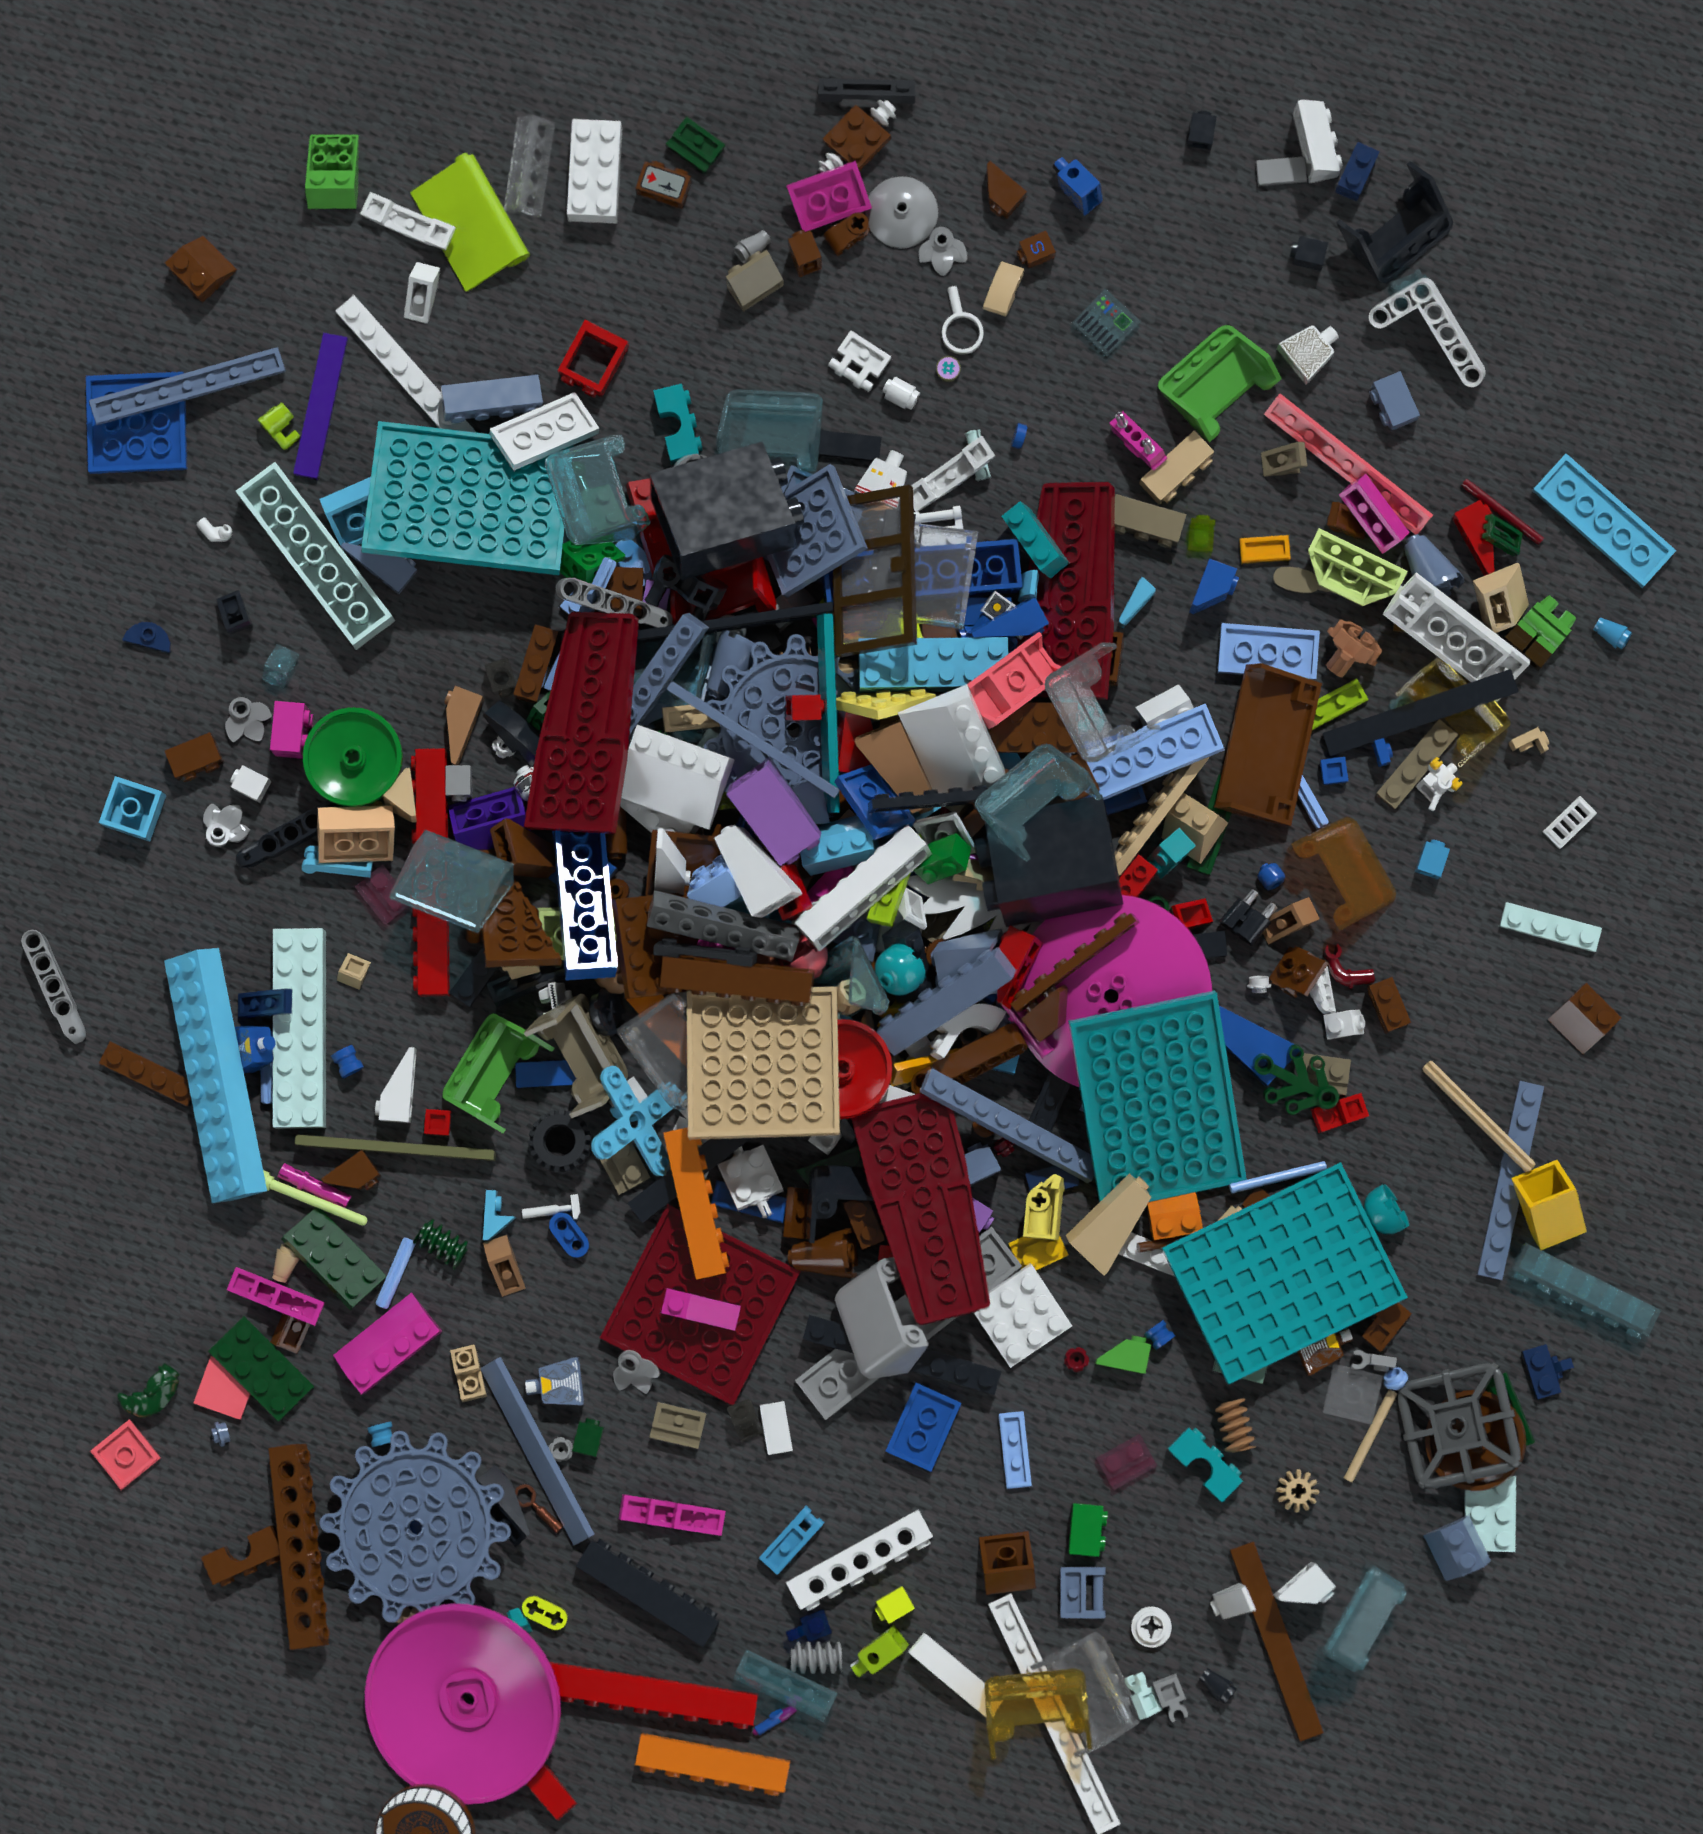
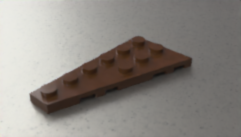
(515, 933)

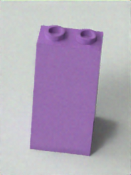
(774, 812)

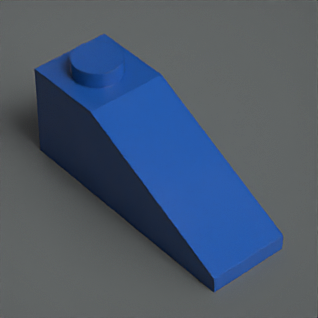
(1020, 620)

